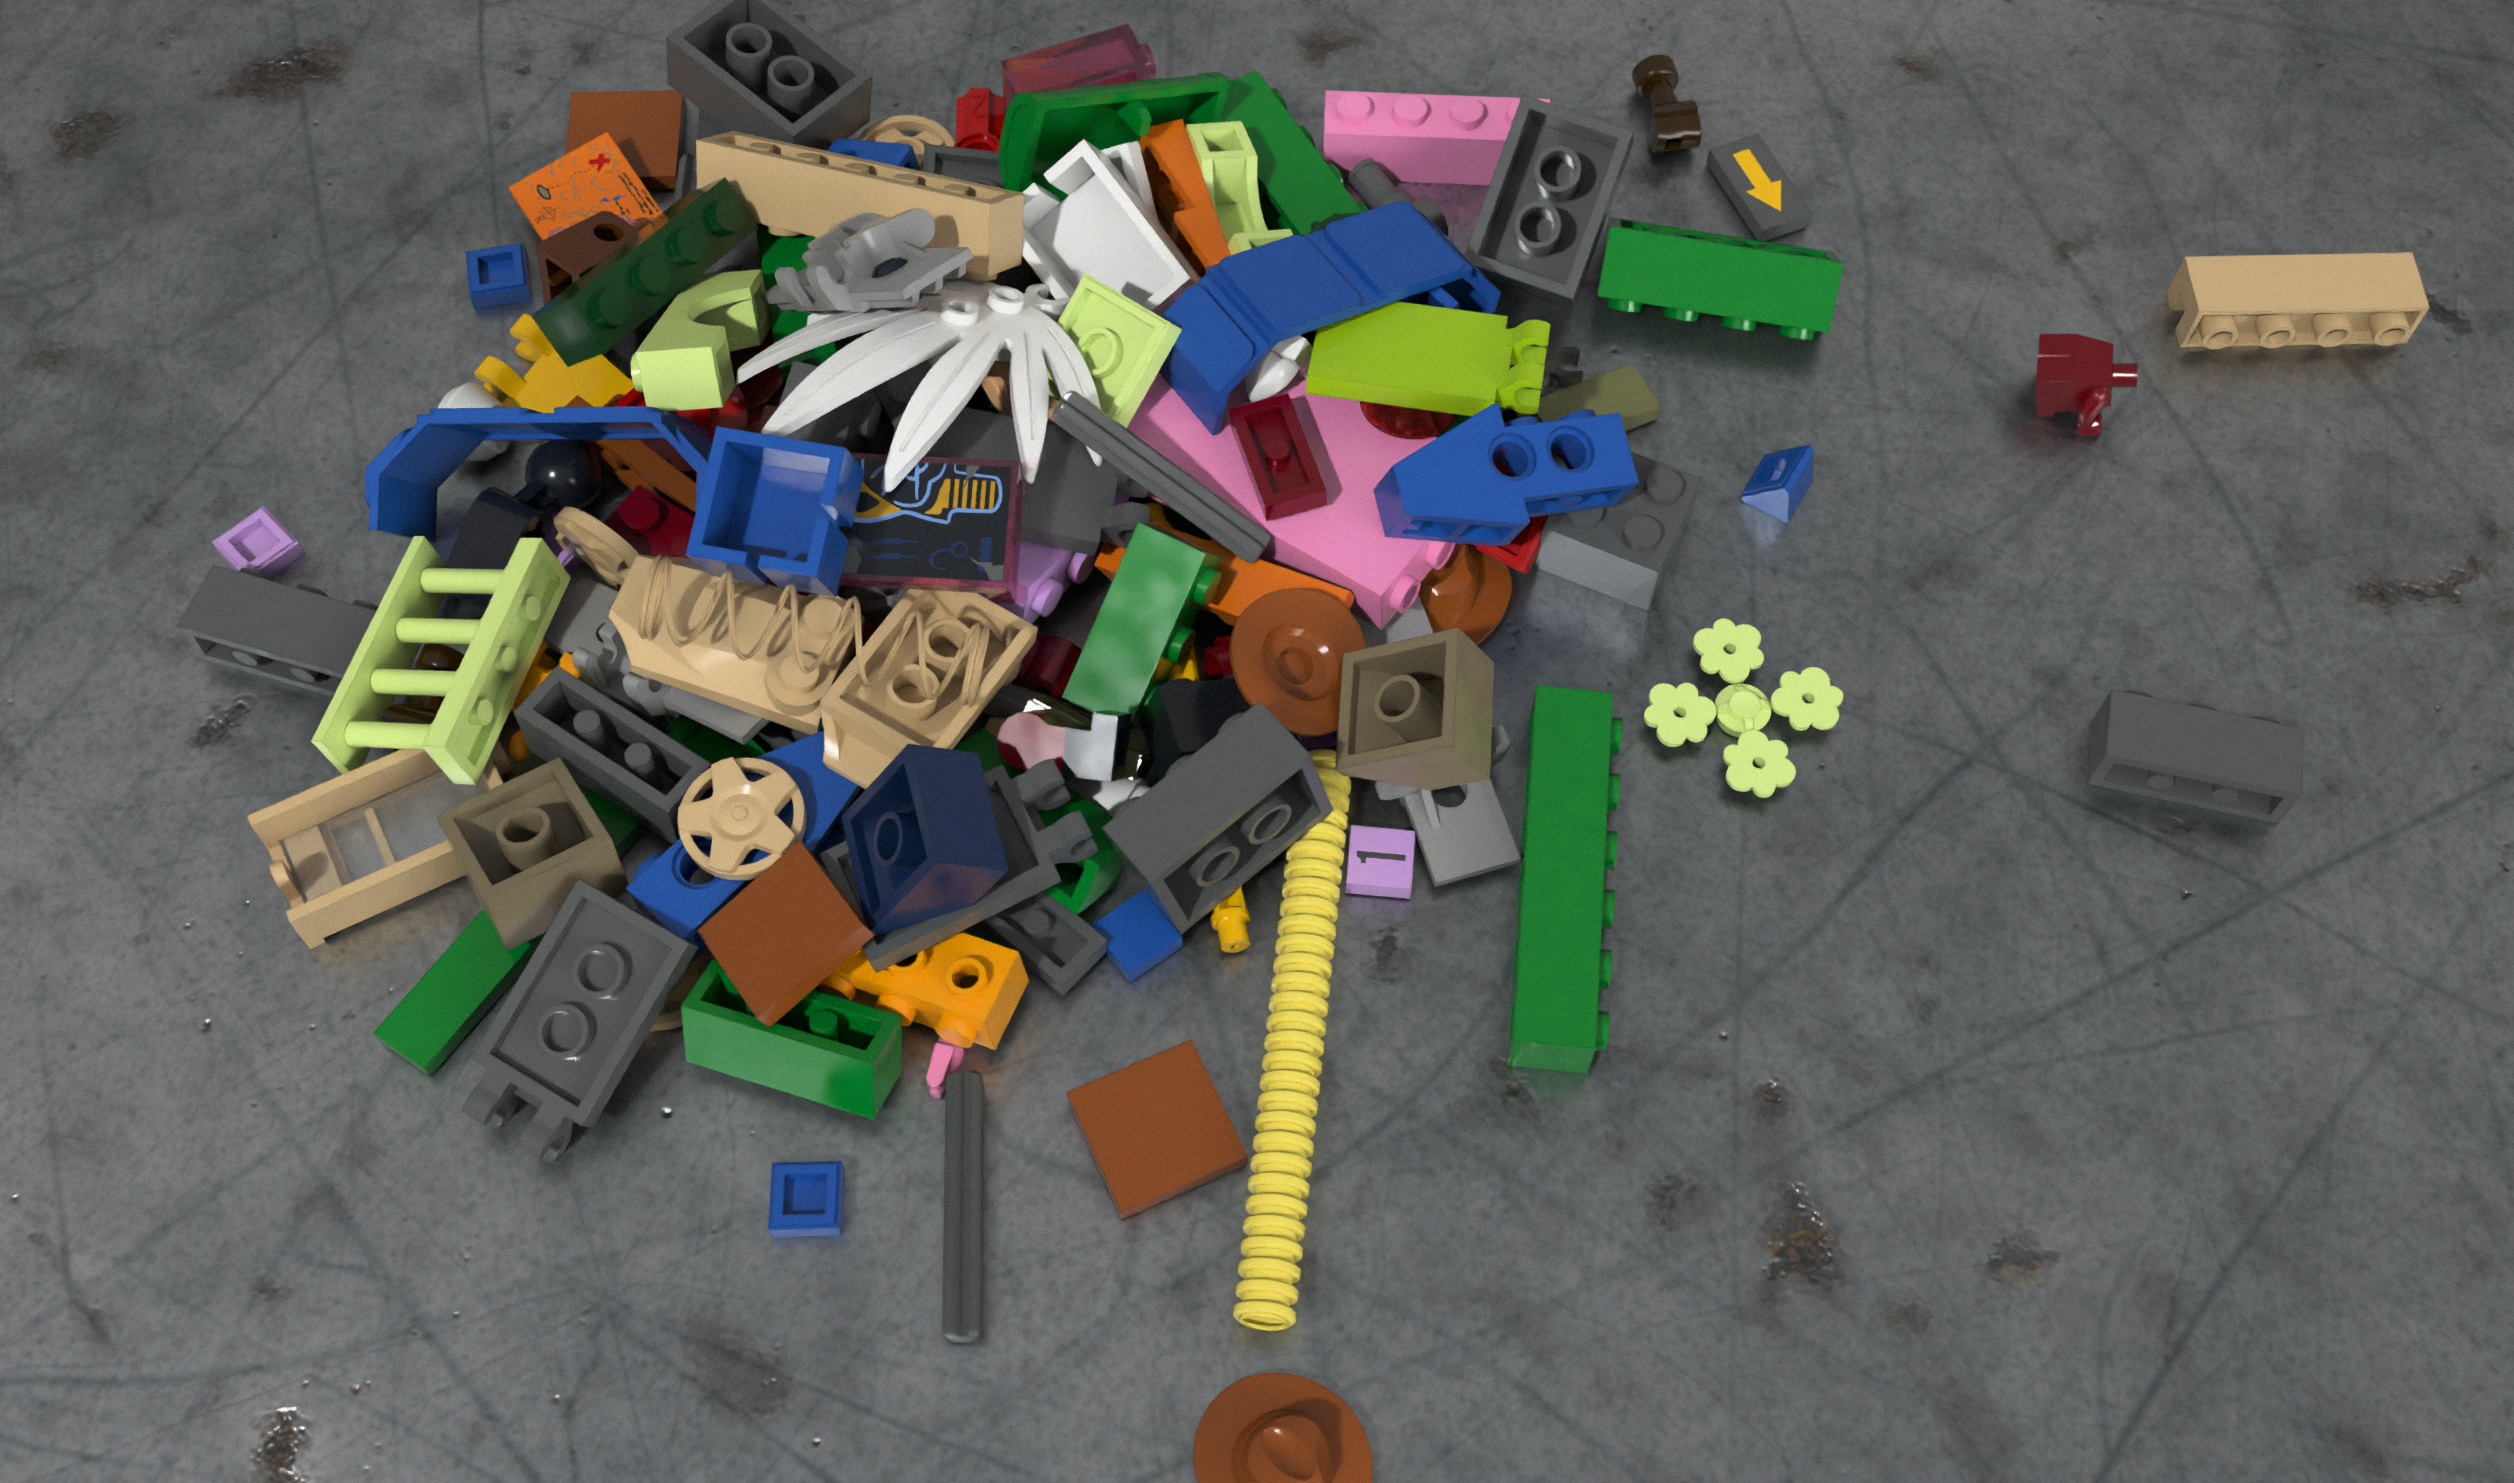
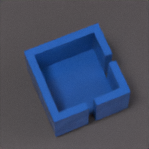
(775, 510)

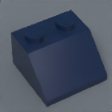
(923, 838)

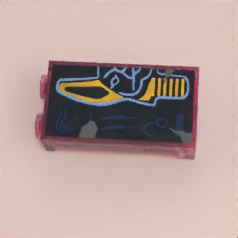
(940, 529)

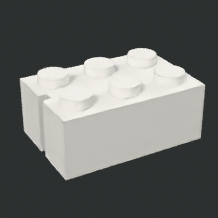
(1100, 233)

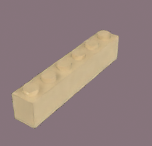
(812, 189)

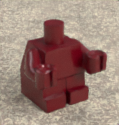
(2078, 378)

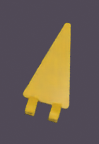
(549, 380)

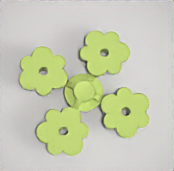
(1743, 708)

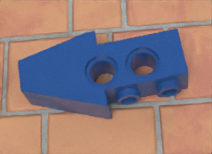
(1460, 496)
(663, 883)

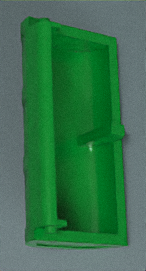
(1051, 123)

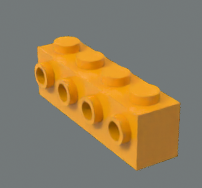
(955, 986)

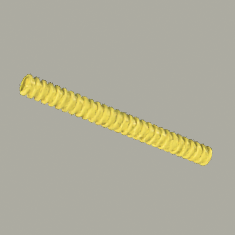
(1292, 1064)

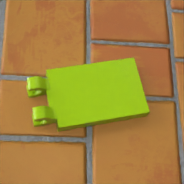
(1430, 359)

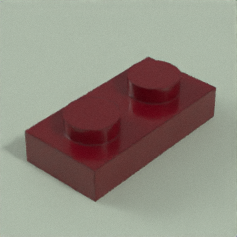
(1277, 457)

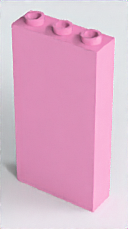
(1331, 542)

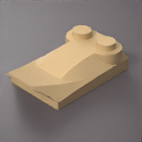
(763, 685)
(874, 723)

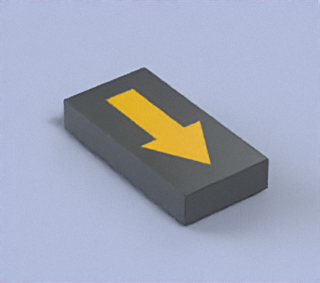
(1759, 188)

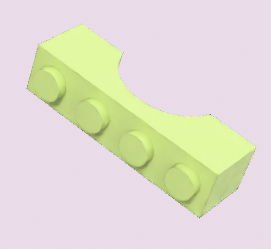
(1231, 179)
(687, 351)

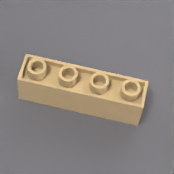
(2297, 300)

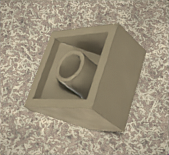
(1417, 712)
(529, 848)

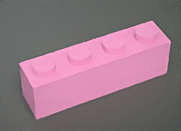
(1418, 134)

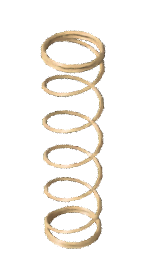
(657, 603)

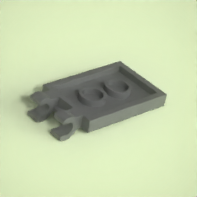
(1071, 496)
(1030, 858)
(576, 1018)

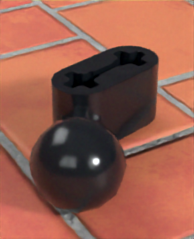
(556, 477)

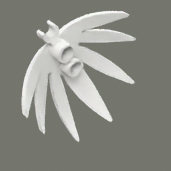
(961, 337)

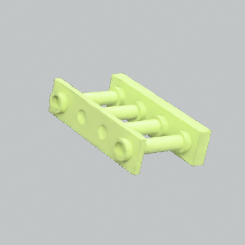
(477, 692)

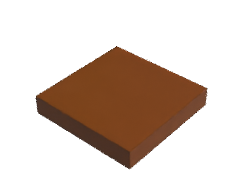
(641, 123)
(785, 933)
(1157, 1129)

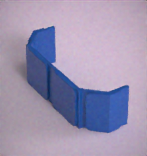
(1305, 285)
(411, 468)

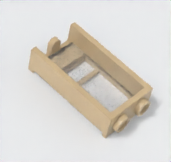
(366, 839)

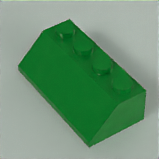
(1719, 276)

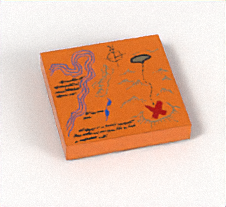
(582, 185)

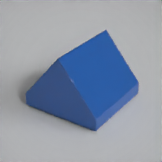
(1780, 482)

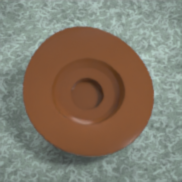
(1467, 593)
(1291, 657)
(1280, 1433)

